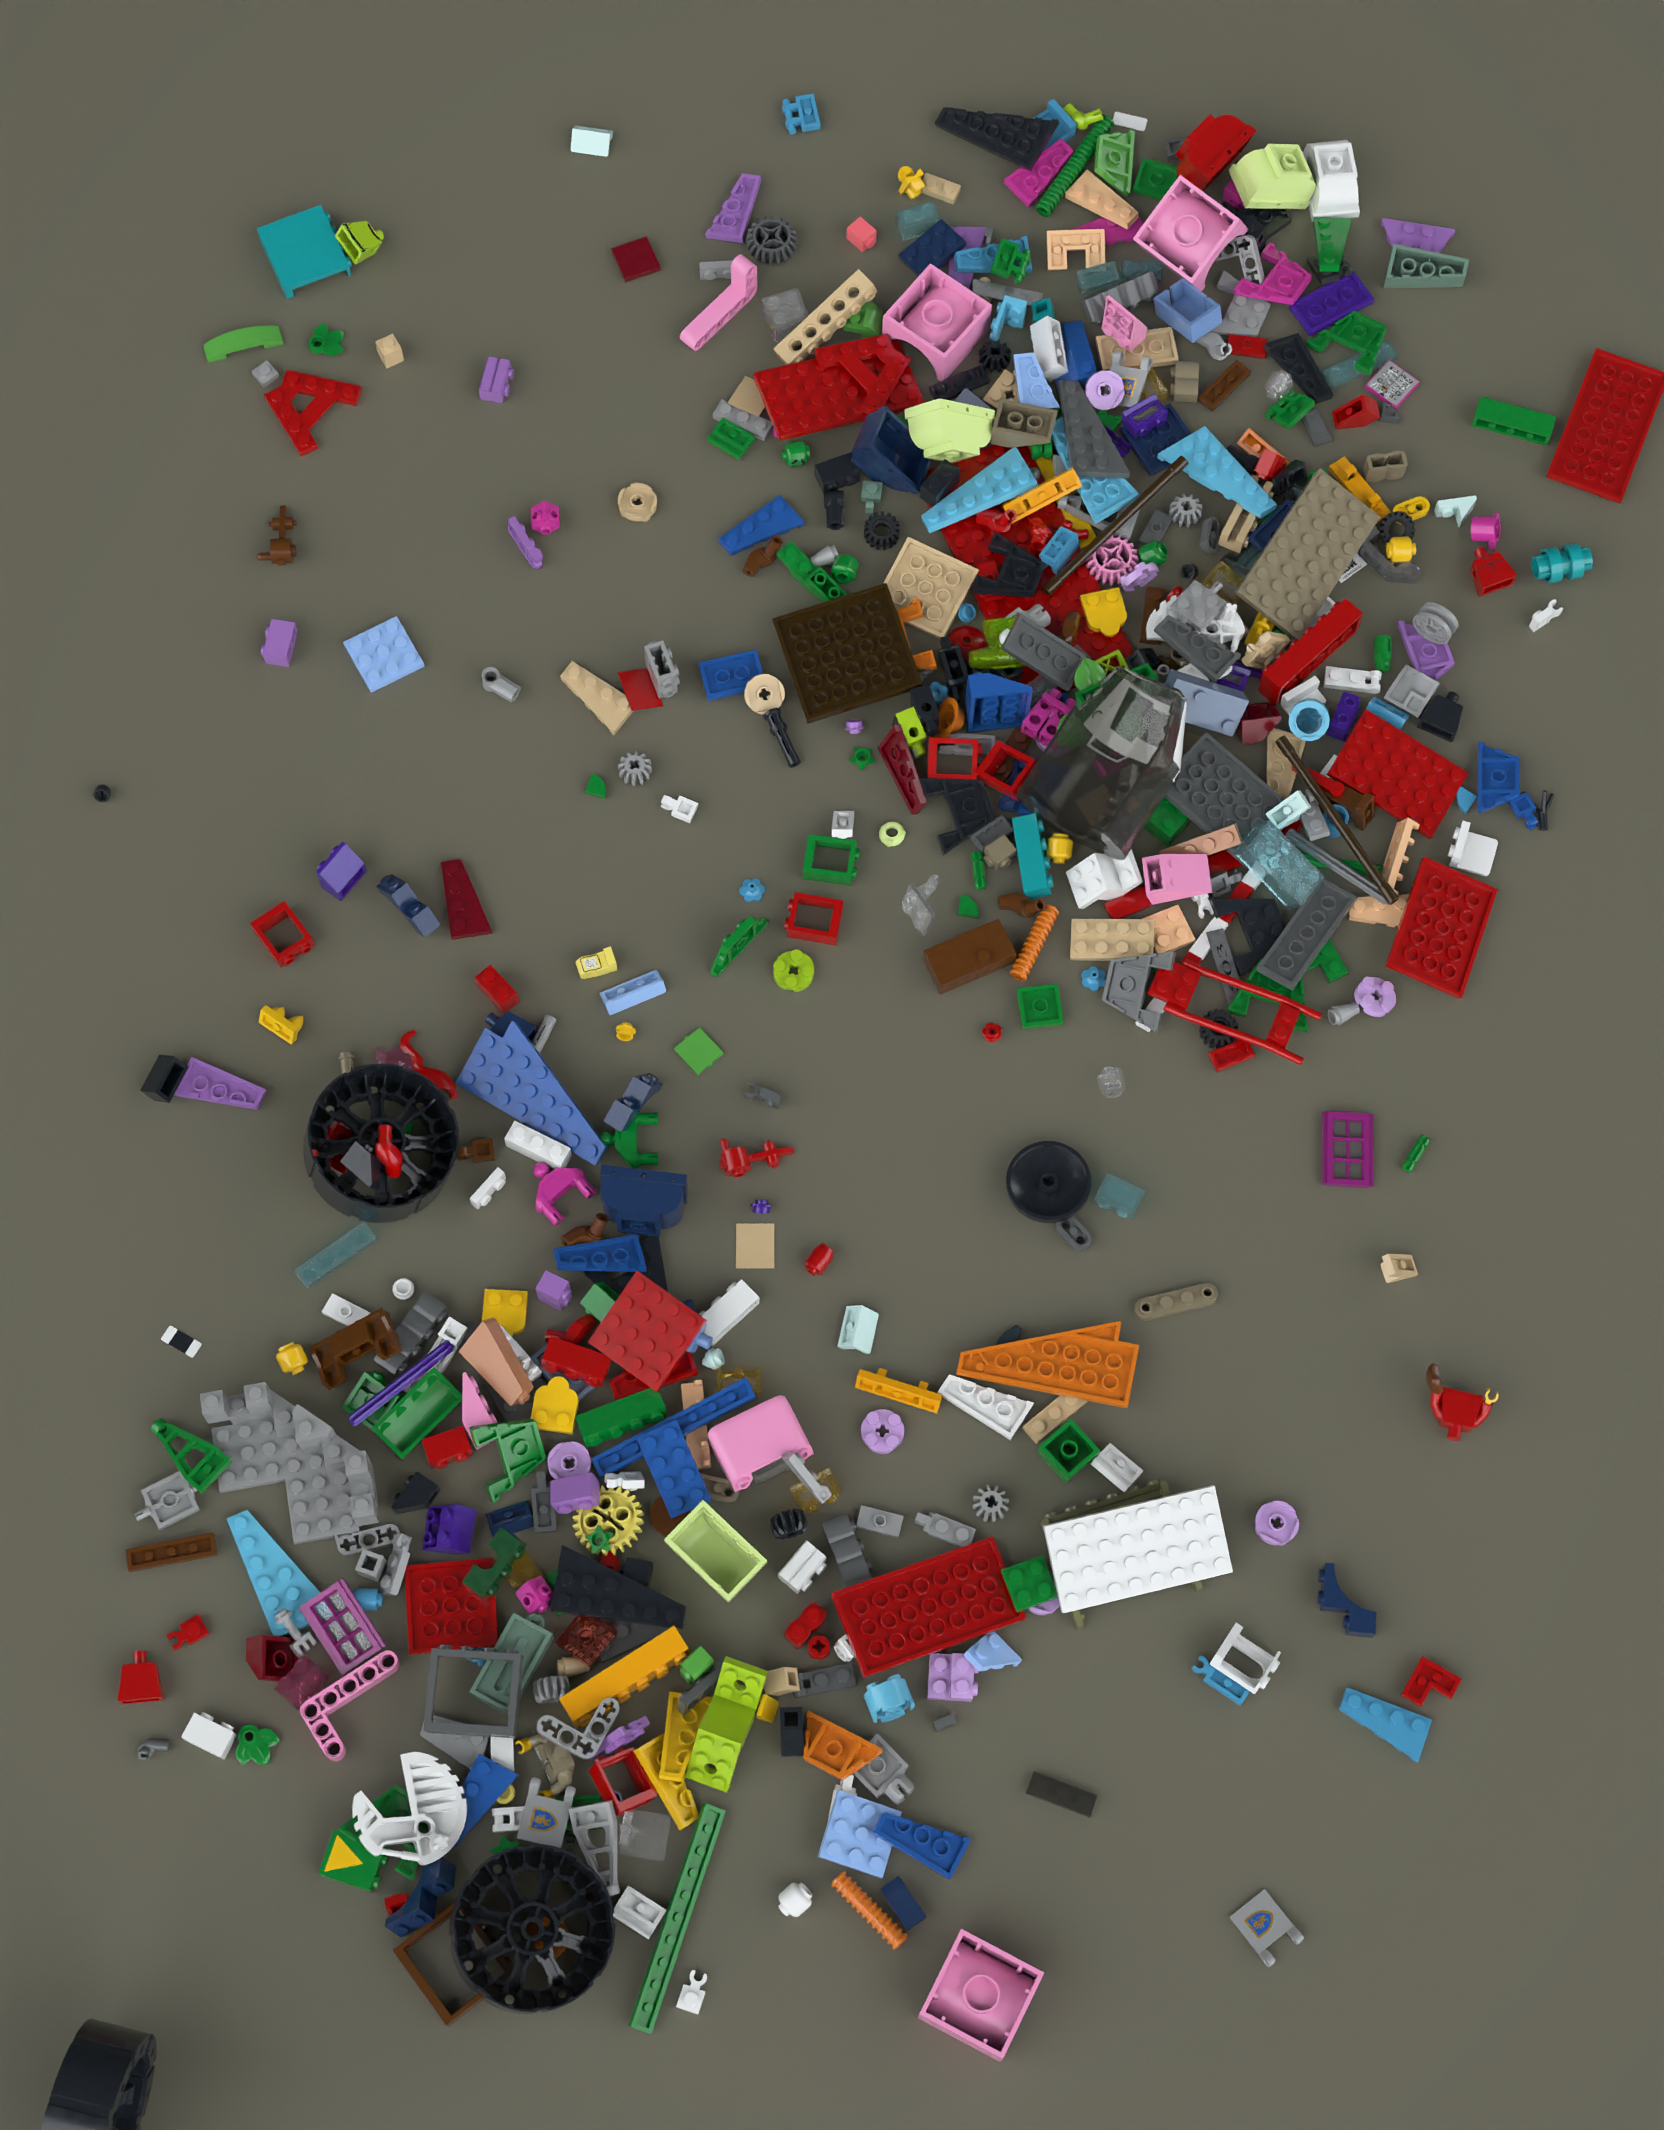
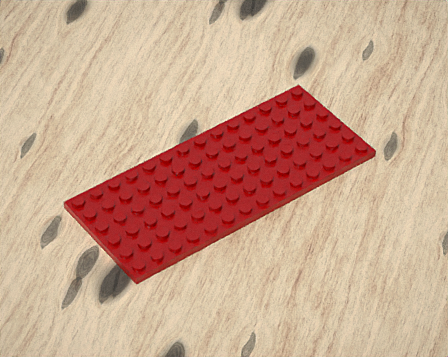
(970, 545)

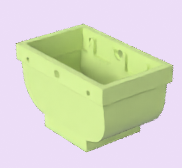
(1274, 178)
(949, 429)
(715, 1551)

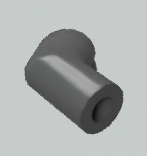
(150, 1746)

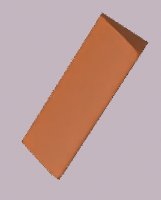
(1254, 445)

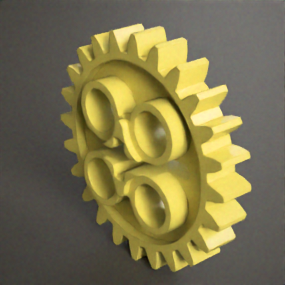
(620, 1504)

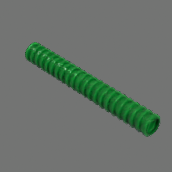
(1073, 167)

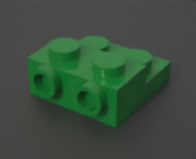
(365, 1389)

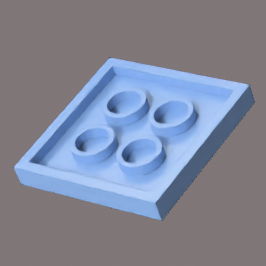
(383, 654)
(850, 1838)

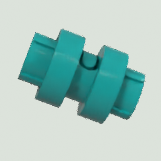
(1554, 564)

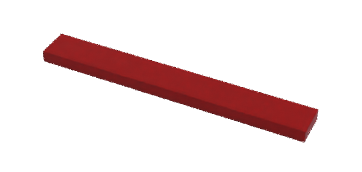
(1137, 900)

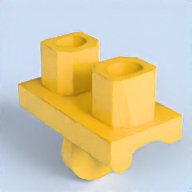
(910, 184)
(1259, 627)

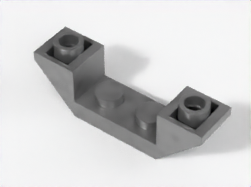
(1404, 573)

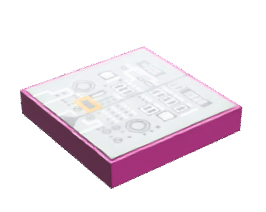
(1392, 384)

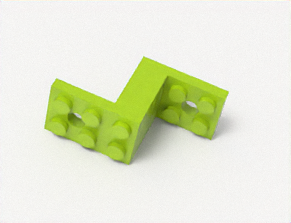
(726, 1724)

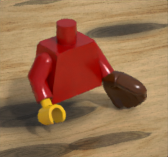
(1456, 1408)

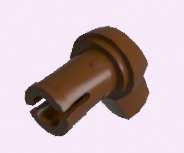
(762, 557)
(1070, 628)
(1021, 904)
(586, 1233)

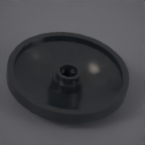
(1048, 1182)

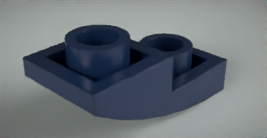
(903, 1903)

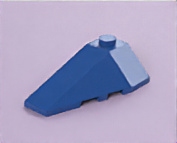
(1078, 354)

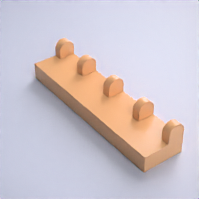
(1396, 851)
(698, 1439)

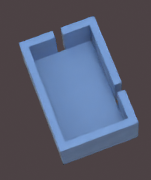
(1190, 311)

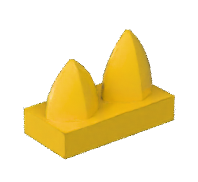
(276, 1022)

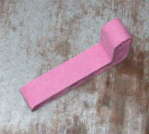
(725, 306)
(343, 1698)

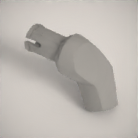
(1215, 345)

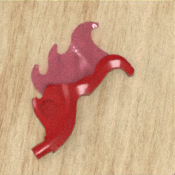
(409, 1058)

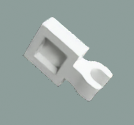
(1543, 617)
(682, 808)
(1203, 903)

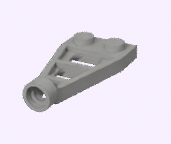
(1074, 509)
(592, 1816)

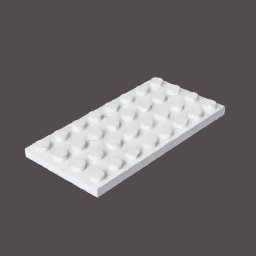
(1137, 1548)

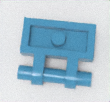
(807, 113)

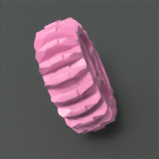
(1113, 568)

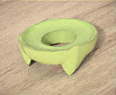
(892, 841)

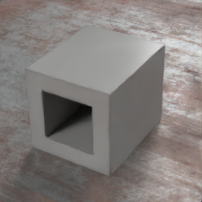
(370, 1565)

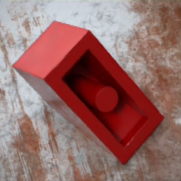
(1356, 413)

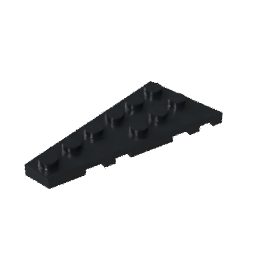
(1005, 135)
(599, 1592)

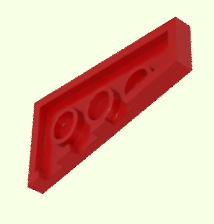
(628, 1384)

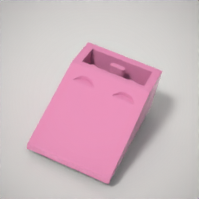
(1122, 325)
(1176, 876)
(474, 1407)

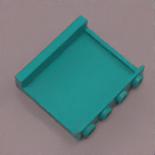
(303, 249)

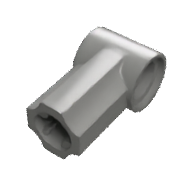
(501, 685)

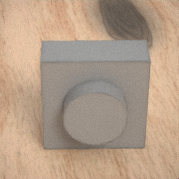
(265, 374)

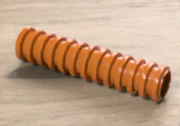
(1033, 943)
(869, 1910)

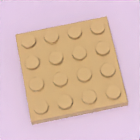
(934, 579)

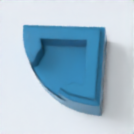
(1465, 799)

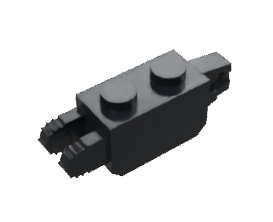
(953, 668)

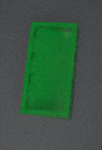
(417, 1413)

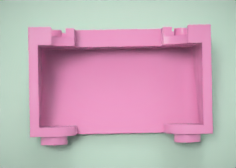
(757, 1440)

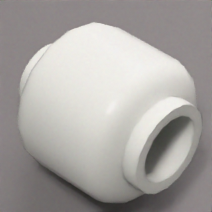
(795, 1899)

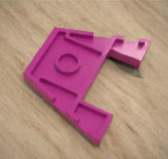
(1282, 284)

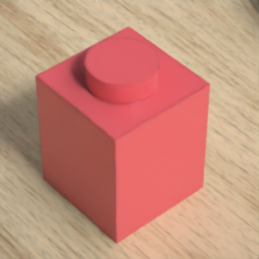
(861, 234)

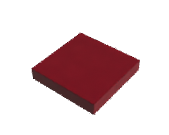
(635, 259)

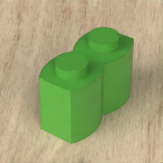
(696, 1665)

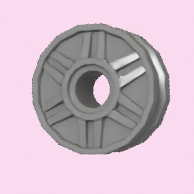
(1435, 623)

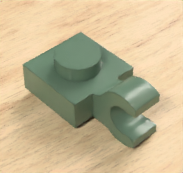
(871, 494)

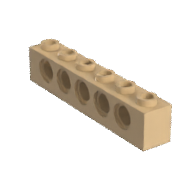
(827, 310)

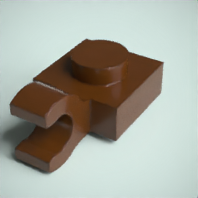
(481, 1151)

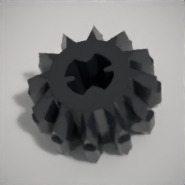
(994, 355)
(789, 1524)

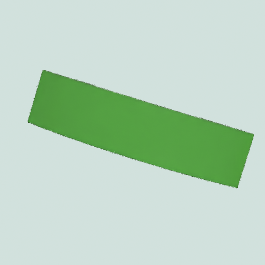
(242, 339)

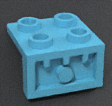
(1010, 312)

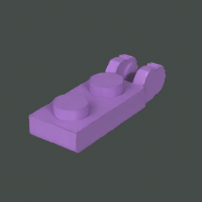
(524, 543)

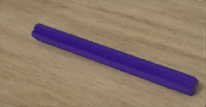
(400, 1383)

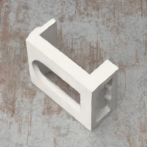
(1267, 1661)

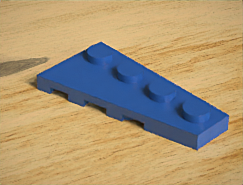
(611, 1254)

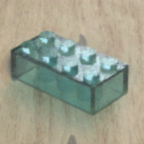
(1279, 864)

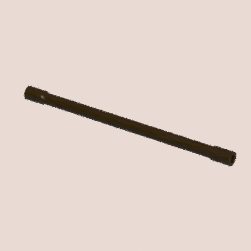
(1057, 580)
(1383, 887)

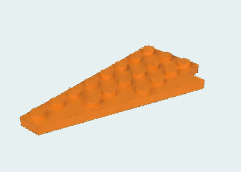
(1071, 1364)

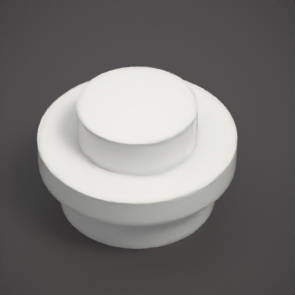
(403, 1289)

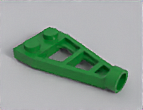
(206, 1470)

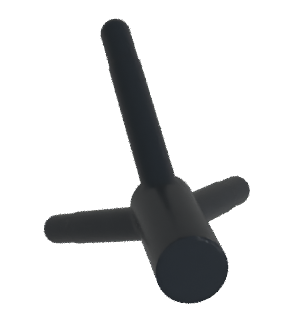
(1543, 823)

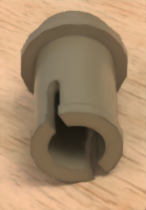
(346, 1060)

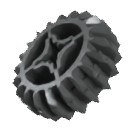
(770, 233)

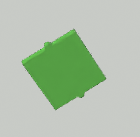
(698, 1051)

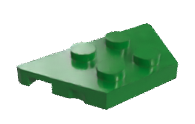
(734, 944)

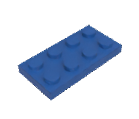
(673, 1468)

